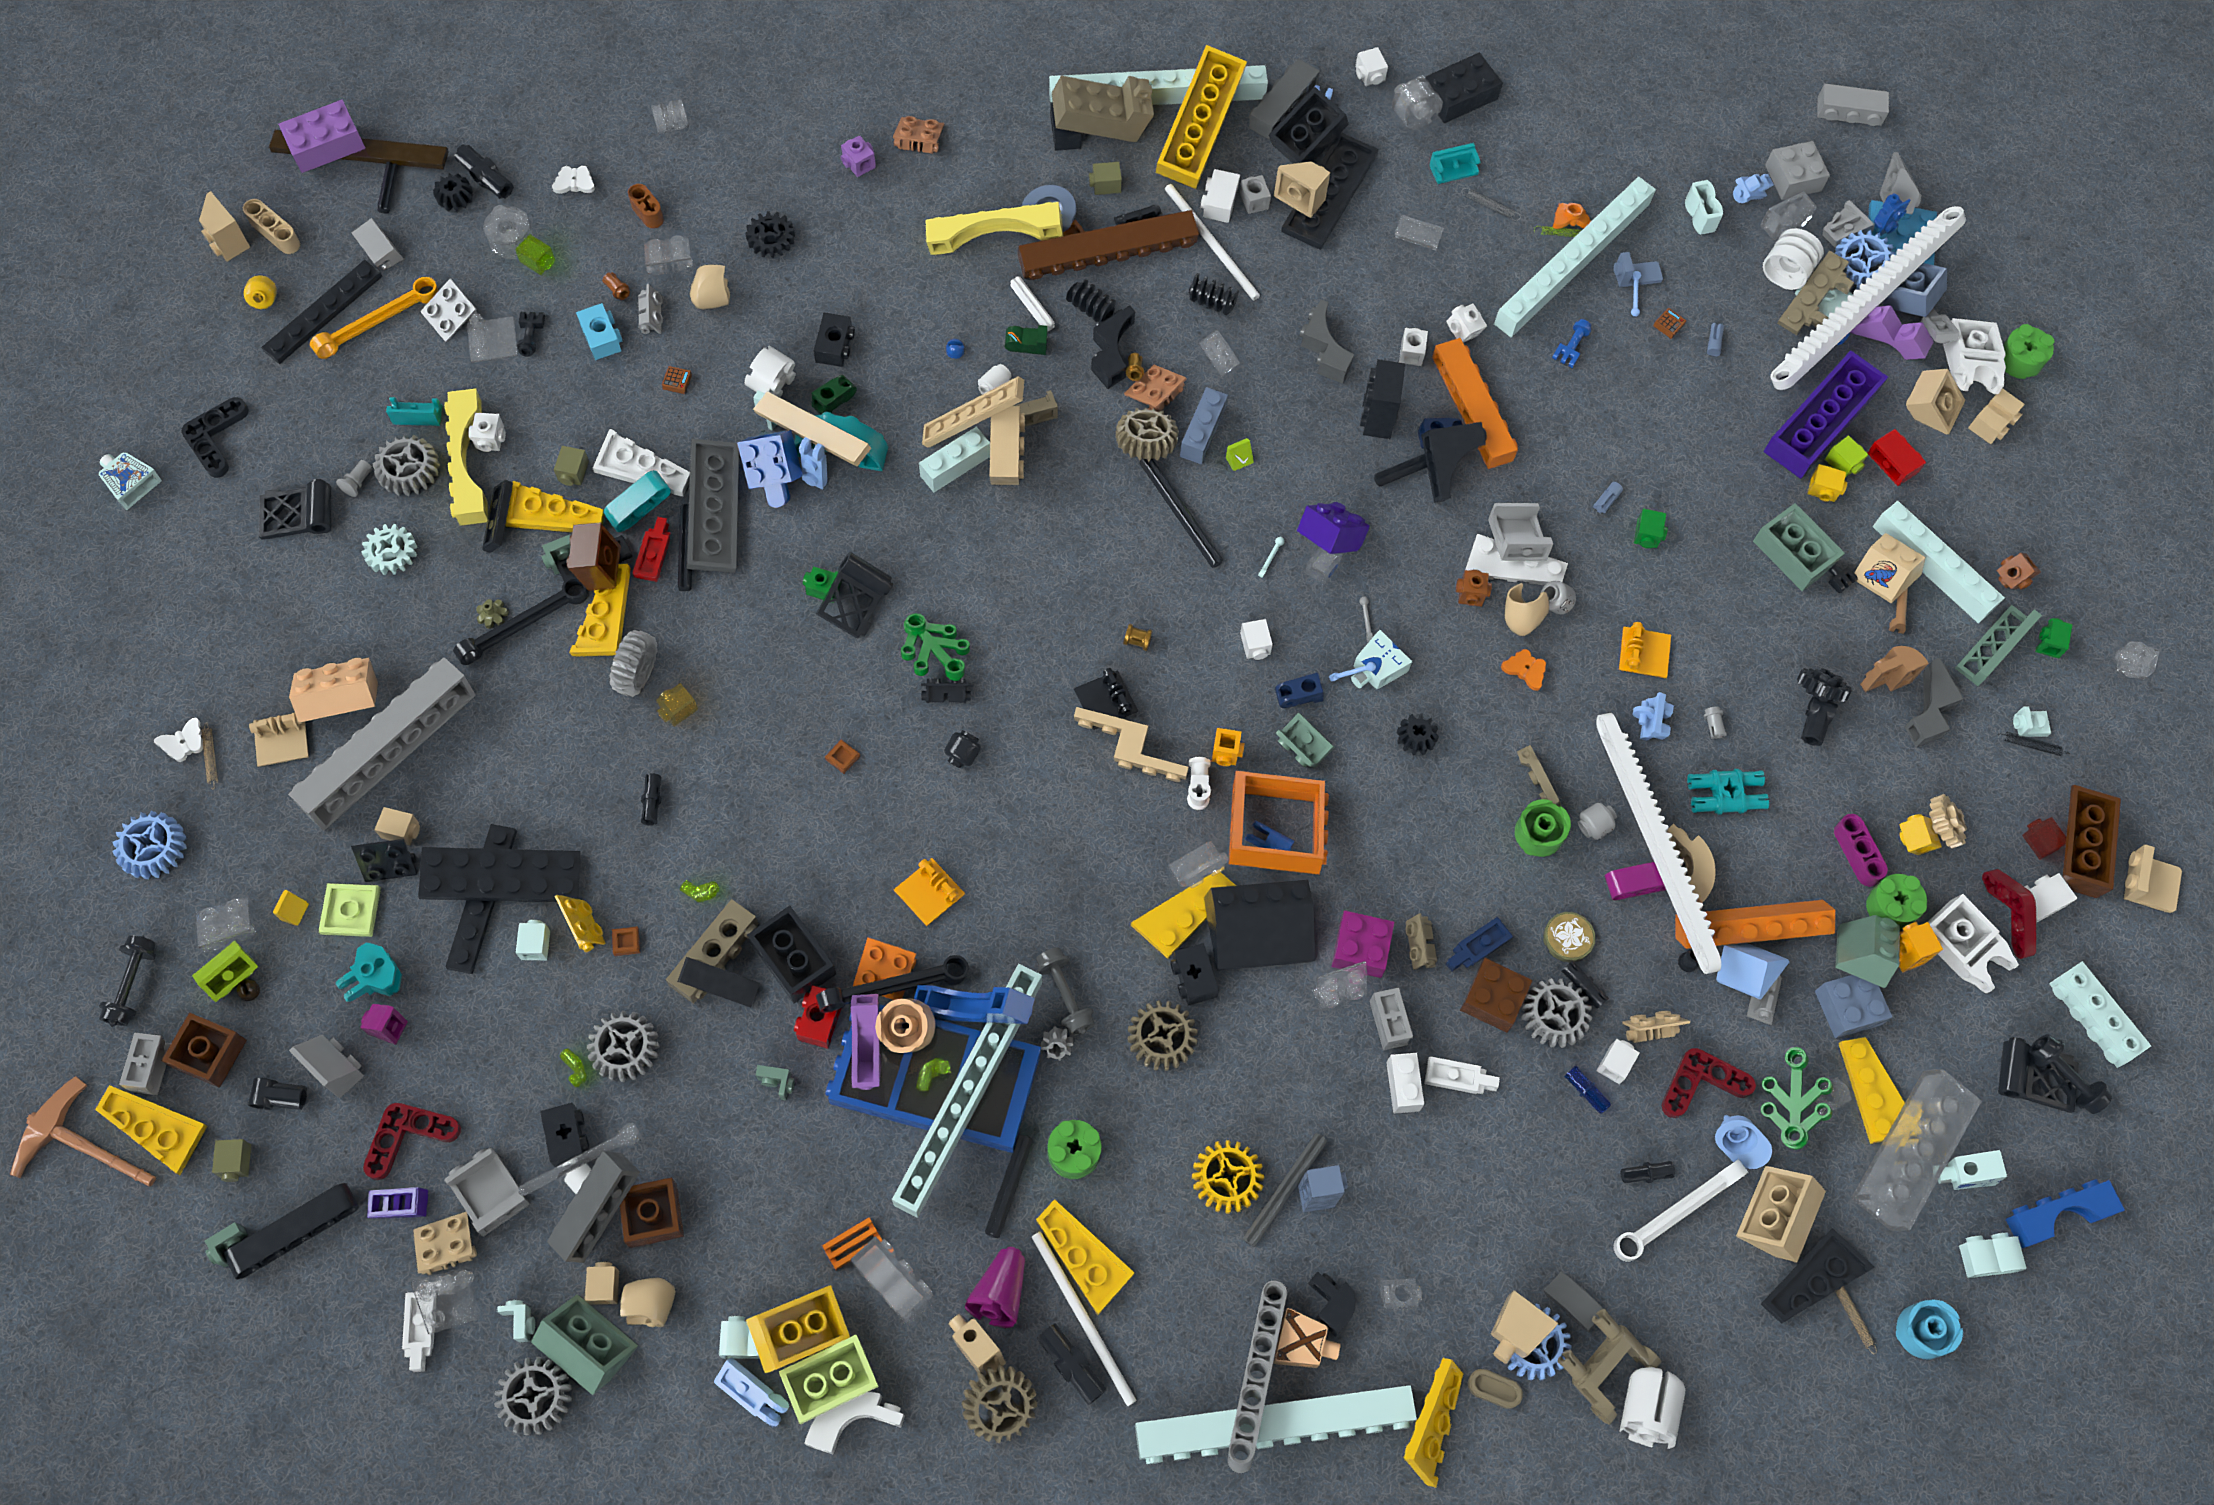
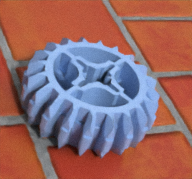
(1863, 242)
(153, 858)
(1541, 1353)

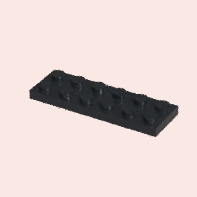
(1348, 164)
(498, 874)

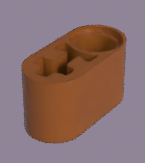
(645, 205)

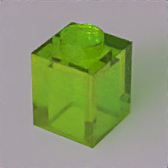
(535, 254)

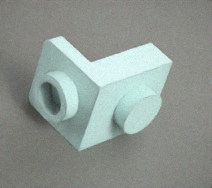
(523, 1322)

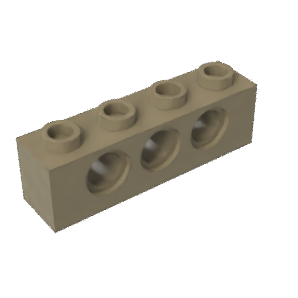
(731, 917)

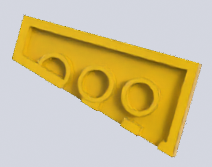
(541, 511)
(604, 619)
(1873, 1088)
(157, 1129)
(1089, 1261)

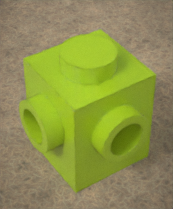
(1847, 456)

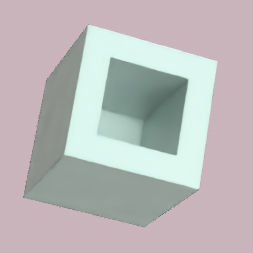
(533, 940)

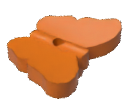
(1570, 214)
(1517, 666)

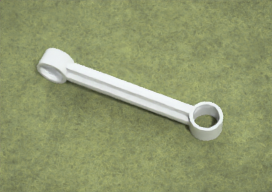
(1681, 1209)

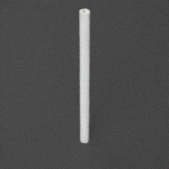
(1213, 243)
(1084, 1319)

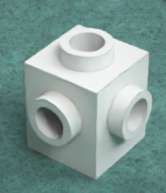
(1466, 322)
(487, 432)

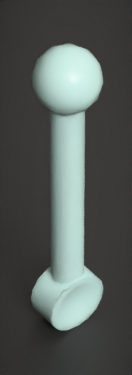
(1279, 542)

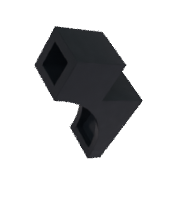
(1106, 334)

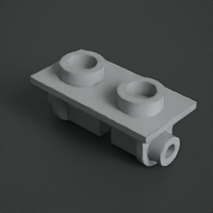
(650, 301)
(1764, 1009)

